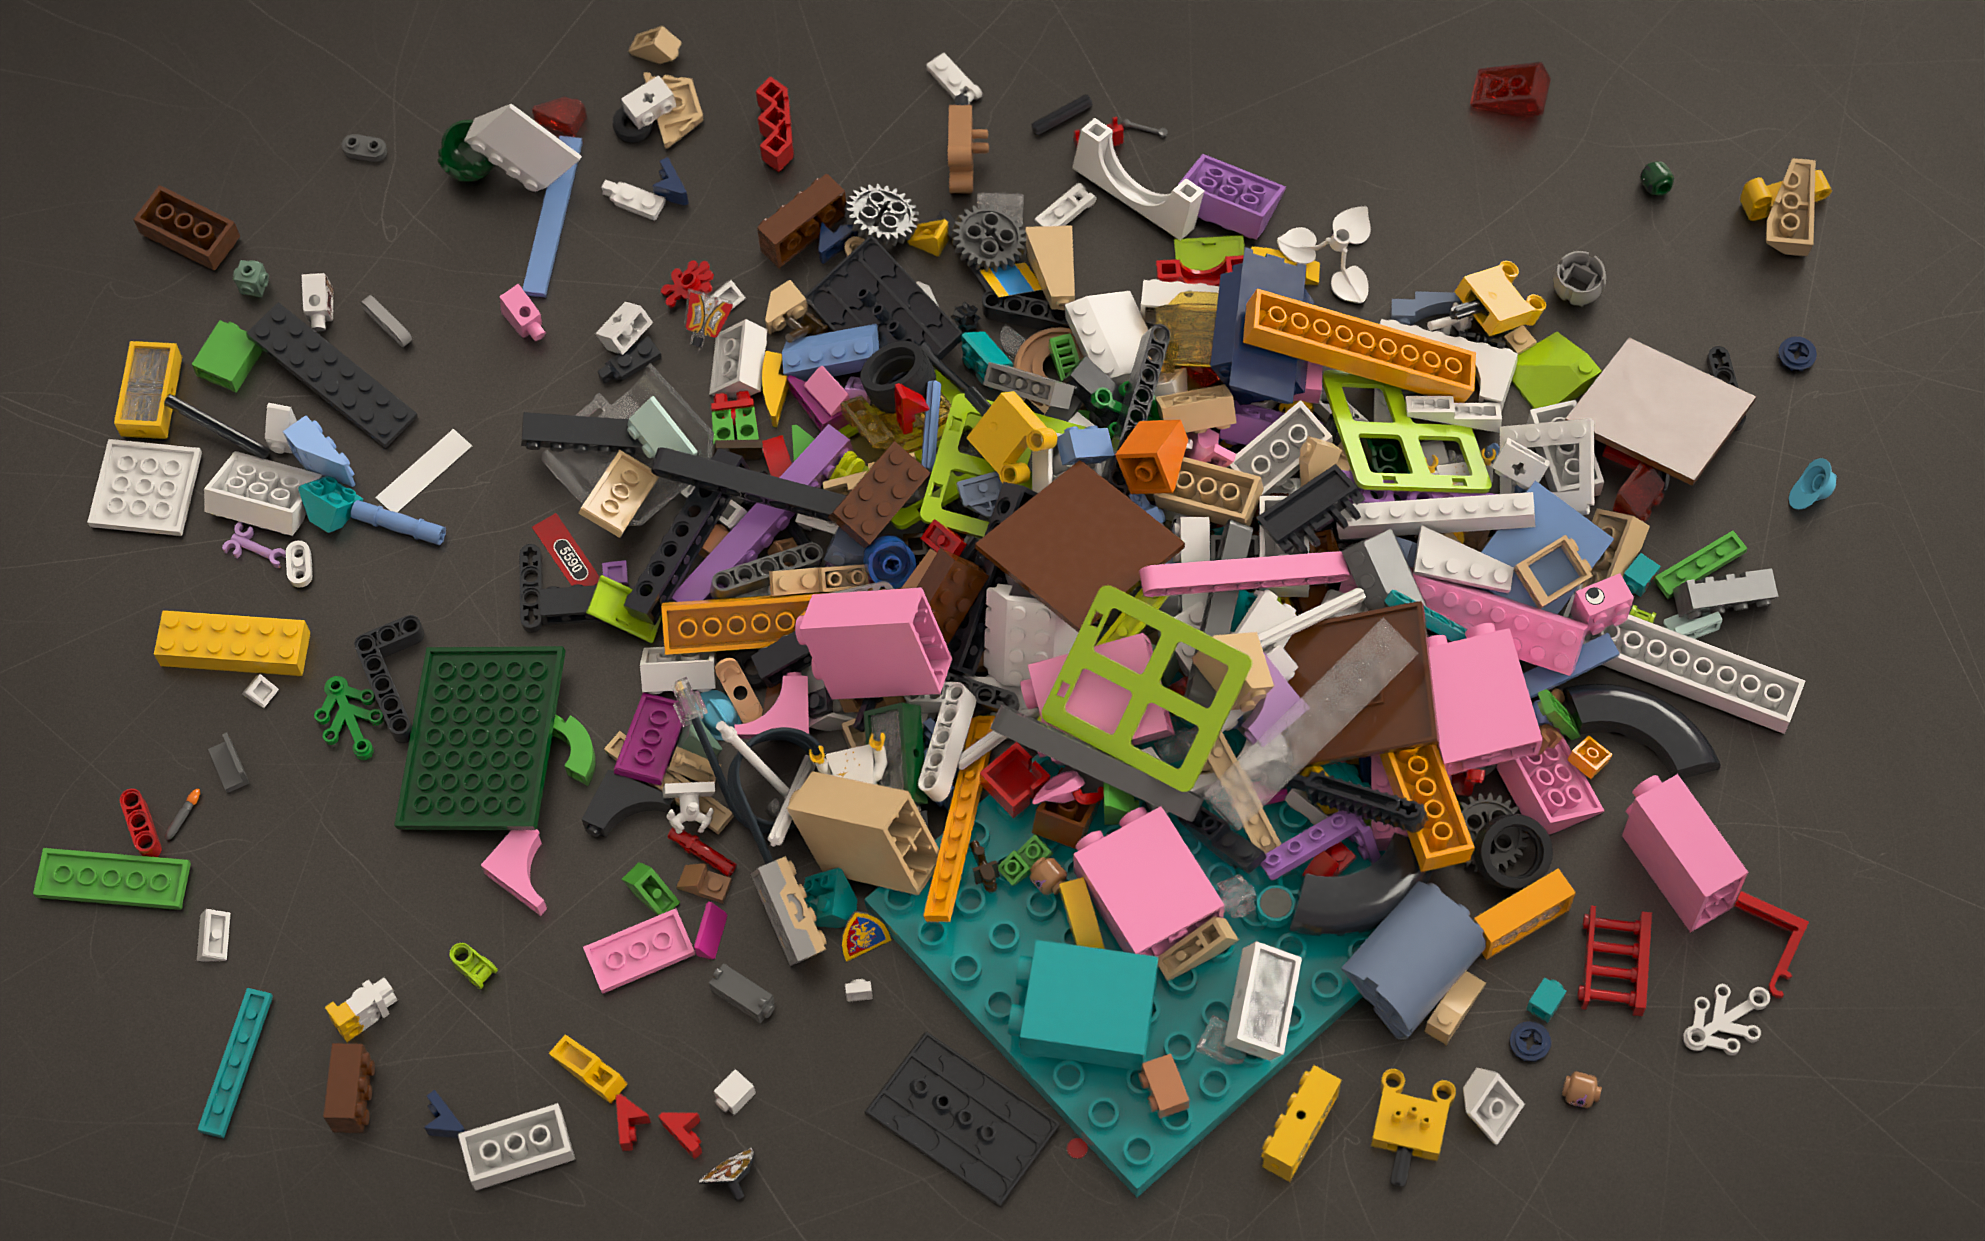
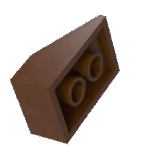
(1064, 821)

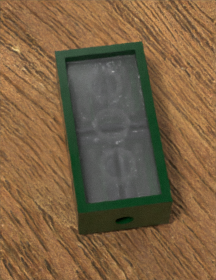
(902, 745)

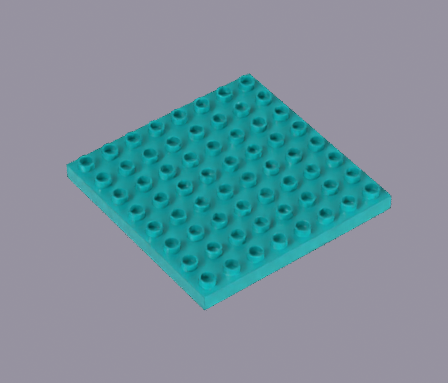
(1107, 1106)

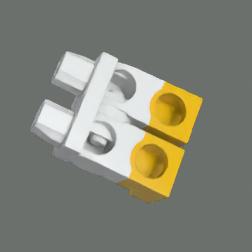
(362, 1008)

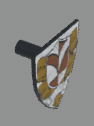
(731, 1172)

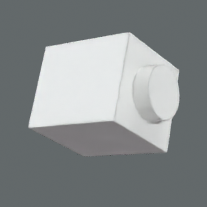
(734, 1092)

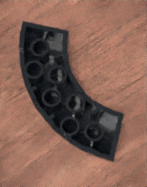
(1646, 721)
(1359, 899)

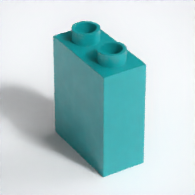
(1085, 1004)

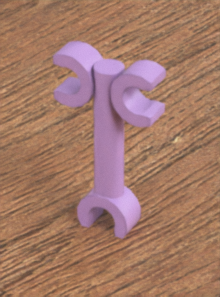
(242, 540)

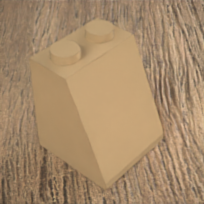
(1258, 680)

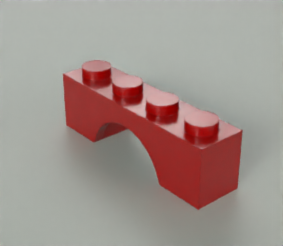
(1175, 271)

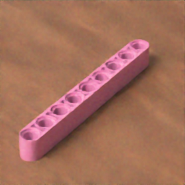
(1243, 574)

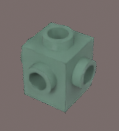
(251, 278)

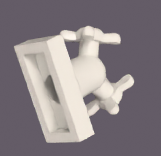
(689, 803)

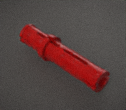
(694, 845)

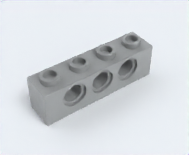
(1029, 385)

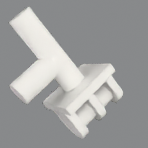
(1446, 323)

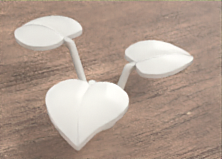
(1348, 227)

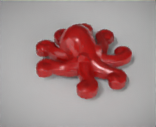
(692, 278)

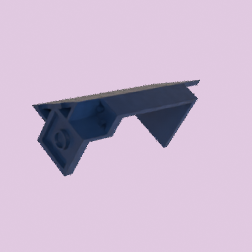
(1245, 369)

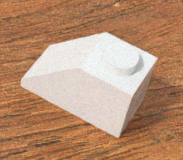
(277, 420)

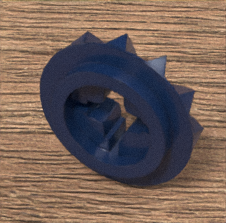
(1790, 346)
(1540, 1036)

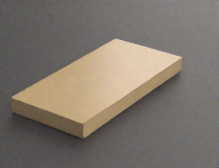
(619, 494)

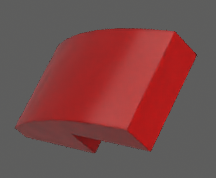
(776, 455)

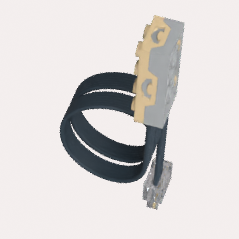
(776, 879)

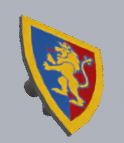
(862, 934)

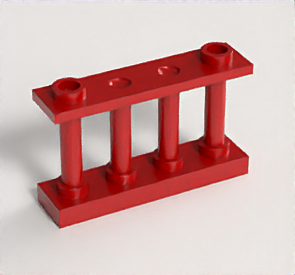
(1638, 951)

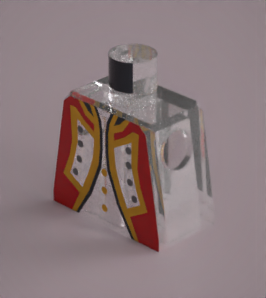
(705, 315)

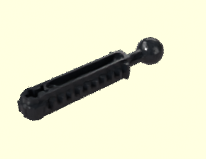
(1361, 801)

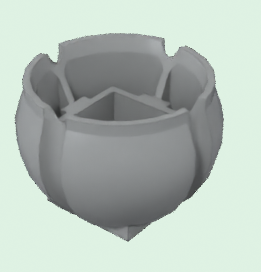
(1583, 268)

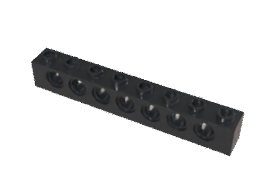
(679, 547)
(969, 639)

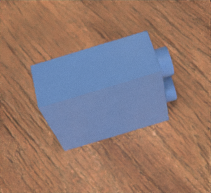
(1554, 571)

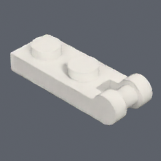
(952, 78)
(1066, 207)

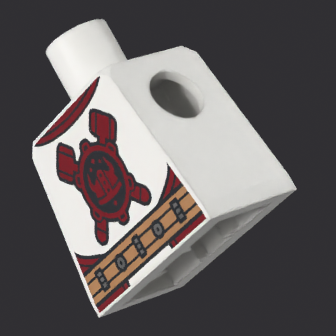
(317, 300)

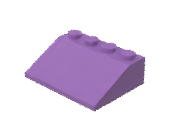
(1234, 196)

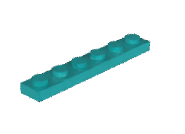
(235, 1063)

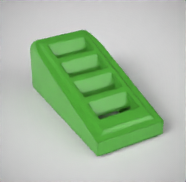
(1063, 345)

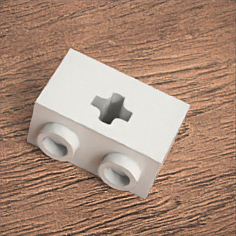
(648, 102)
(624, 328)
(1514, 453)

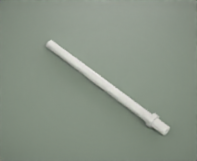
(729, 734)

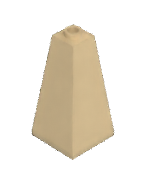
(1052, 262)

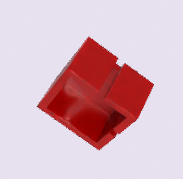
(1010, 779)

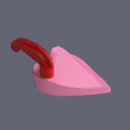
(1066, 788)

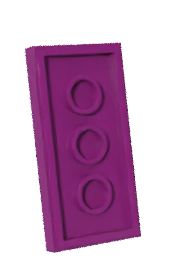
(650, 740)

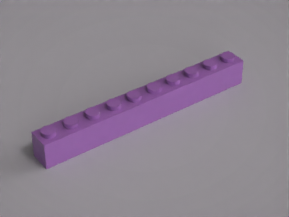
(763, 522)

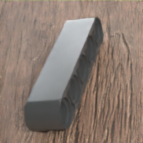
(756, 577)

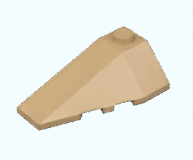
(1628, 540)

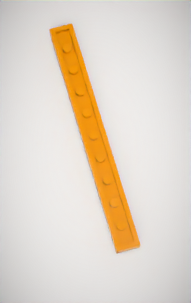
(958, 829)

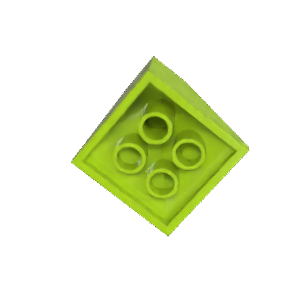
(1554, 372)

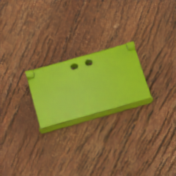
(1200, 257)
(608, 606)

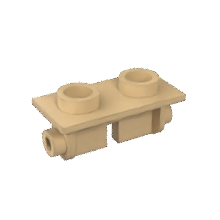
(692, 766)

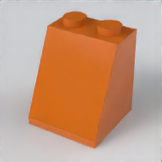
(1153, 456)

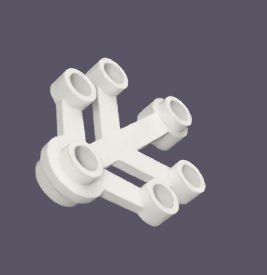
(1723, 1022)

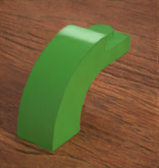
(582, 756)

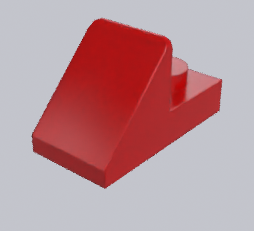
(907, 405)
(940, 536)
(1331, 862)
(628, 1115)
(678, 1126)

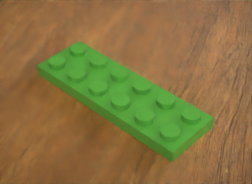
(112, 878)

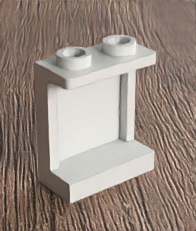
(1265, 614)

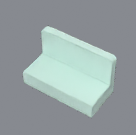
(1694, 627)

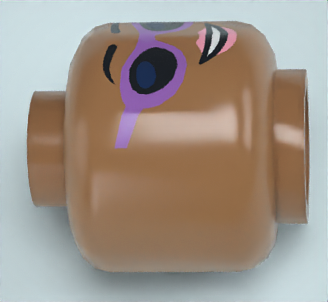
(1047, 875)
(1581, 1089)

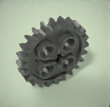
(867, 206)
(989, 238)
(1511, 834)

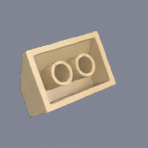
(1199, 408)

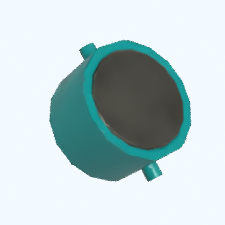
(1275, 906)

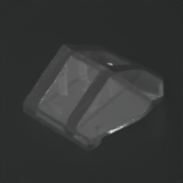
(1213, 1043)

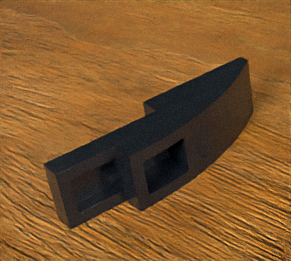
(1223, 841)

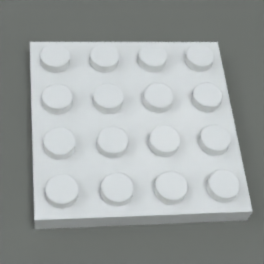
(144, 487)

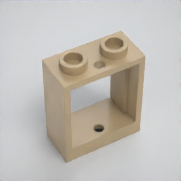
(1532, 585)

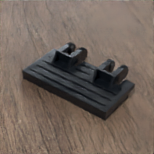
(1312, 505)

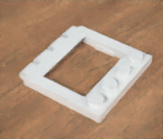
(1558, 433)

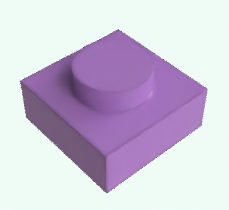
(616, 571)

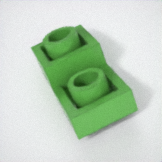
(1018, 863)

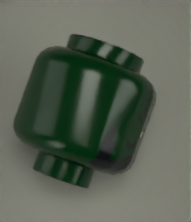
(1657, 178)

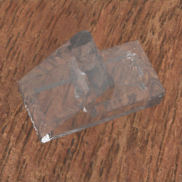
(1176, 746)

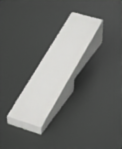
(1444, 410)

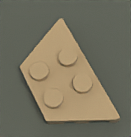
(686, 113)

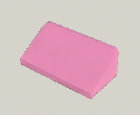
(826, 391)

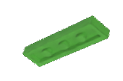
(1701, 563)
(1557, 714)

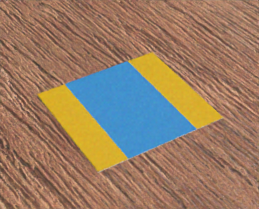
(1012, 280)

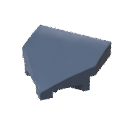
(980, 493)

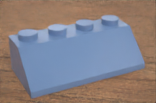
(836, 351)

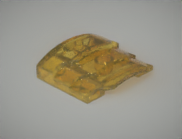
(1191, 329)
(882, 428)

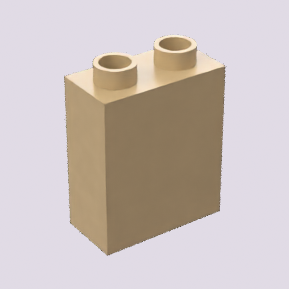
(865, 832)

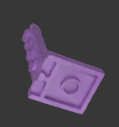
(1318, 839)

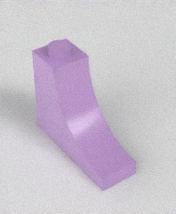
(1270, 708)

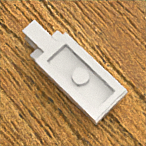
(634, 199)

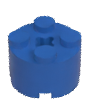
(888, 548)

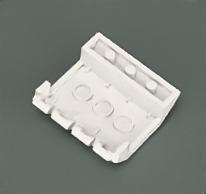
(1021, 634)

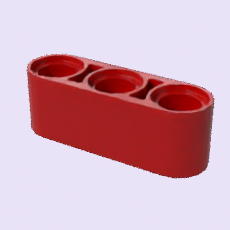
(135, 815)

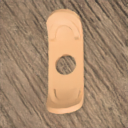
(732, 676)

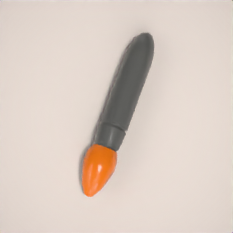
(182, 814)

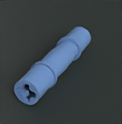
(398, 522)

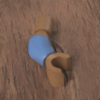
(1549, 734)

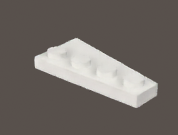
(1457, 563)

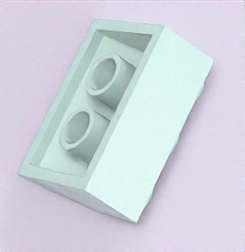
(657, 429)

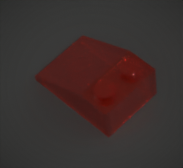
(1512, 89)

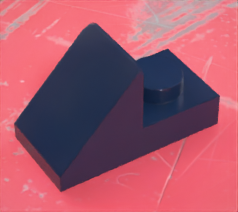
(670, 186)
(832, 244)
(445, 1123)

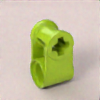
(475, 967)

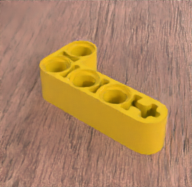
(1759, 199)

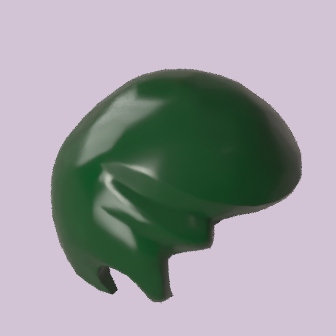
(459, 158)

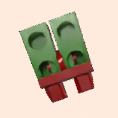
(734, 415)

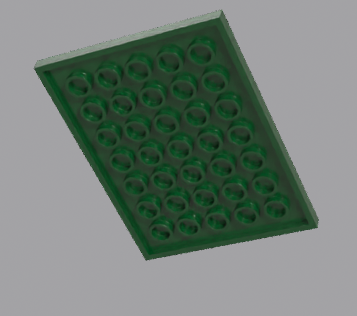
(480, 738)

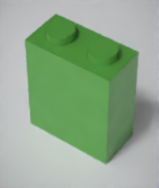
(226, 356)

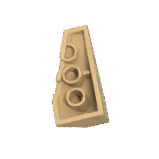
(1792, 215)

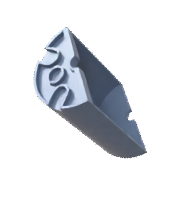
(1415, 957)

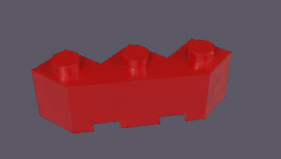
(775, 124)

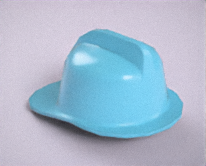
(1814, 484)
(719, 709)

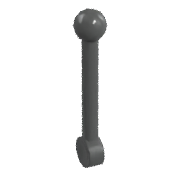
(1161, 132)

